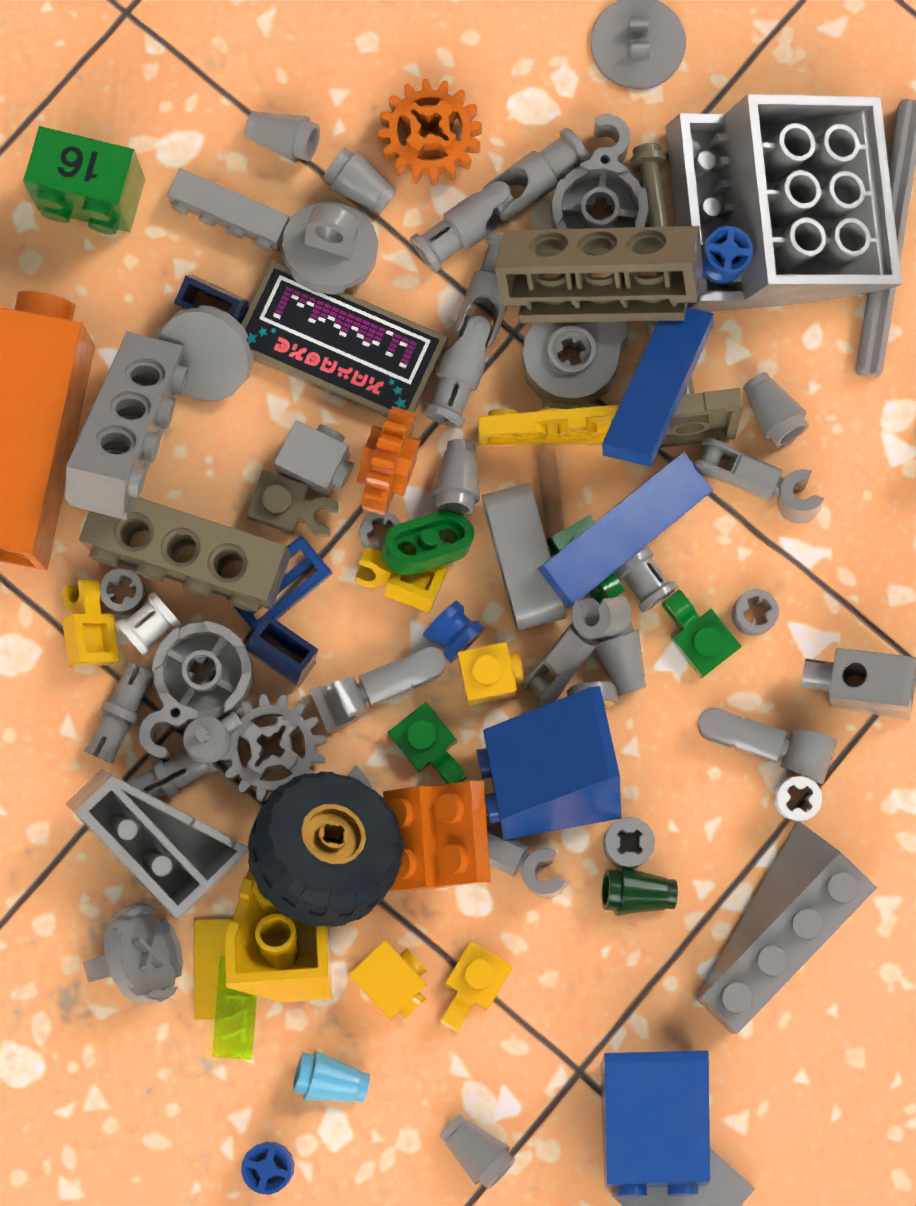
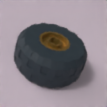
(325, 849)

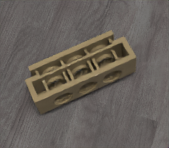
(581, 252)
(215, 547)

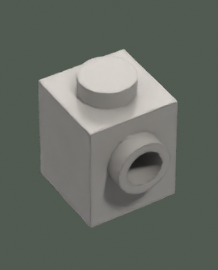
(315, 458)

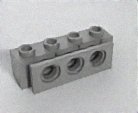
(125, 426)

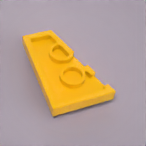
(557, 425)

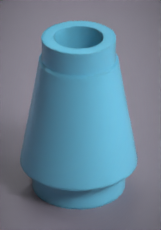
(329, 1079)

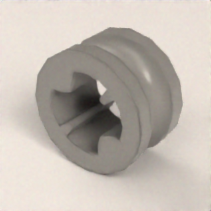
(366, 527)
(116, 578)
(742, 606)

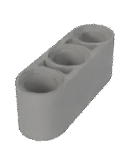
(520, 552)

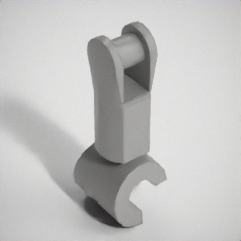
(760, 480)
(576, 644)
(345, 700)
(804, 752)
(512, 857)

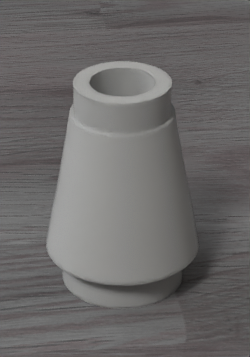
(284, 134)
(358, 180)
(775, 410)
(457, 479)
(623, 660)
(477, 1151)

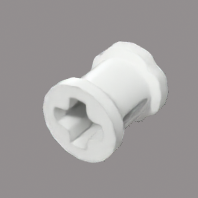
(148, 624)
(813, 799)

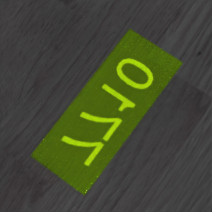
(233, 1020)

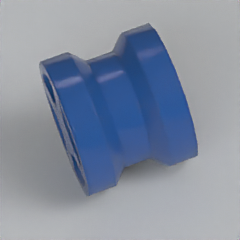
(729, 244)
(453, 631)
(257, 1173)

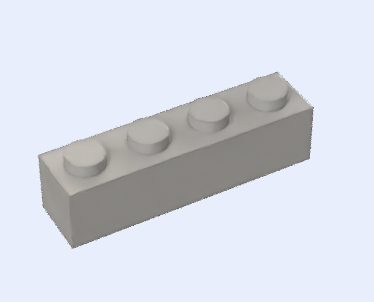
(228, 209)

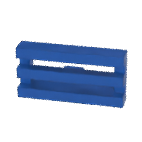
(301, 591)

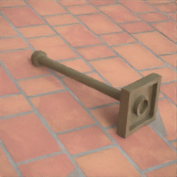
(700, 414)

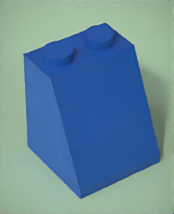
(552, 767)
(655, 1121)

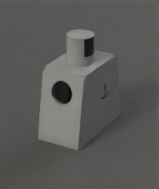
(887, 686)

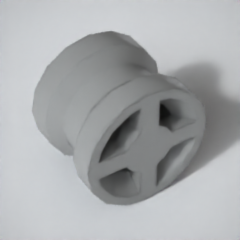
(622, 848)

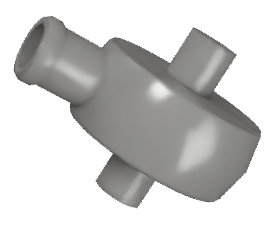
(209, 738)

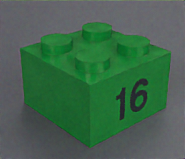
(84, 180)

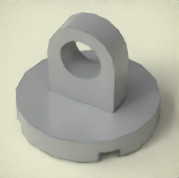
(329, 247)
(139, 955)

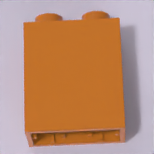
(41, 403)

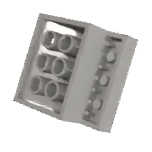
(807, 171)

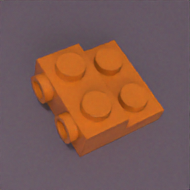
(441, 835)

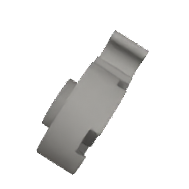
(604, 182)
(598, 361)
(174, 681)

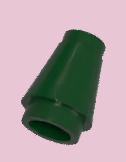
(636, 891)

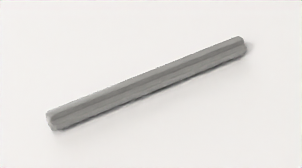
(880, 303)

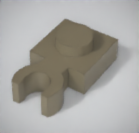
(283, 503)

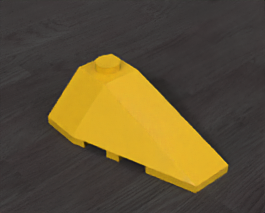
(274, 952)

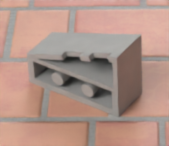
(155, 842)

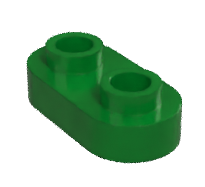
(419, 544)

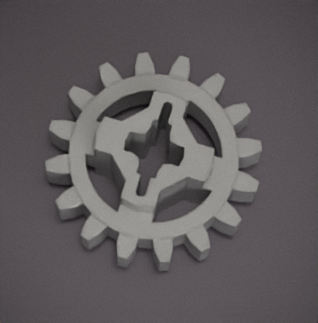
(254, 735)

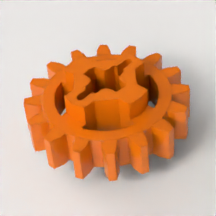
(441, 116)
(388, 460)

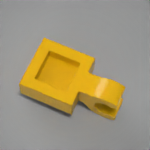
(414, 590)
(87, 632)
(476, 980)

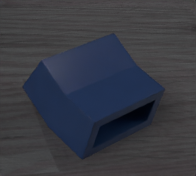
(192, 284)
(277, 660)

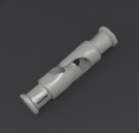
(483, 211)
(465, 360)

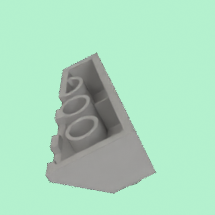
(790, 917)

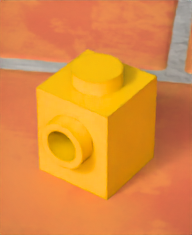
(489, 674)
(391, 980)

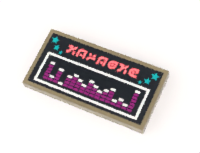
(341, 343)

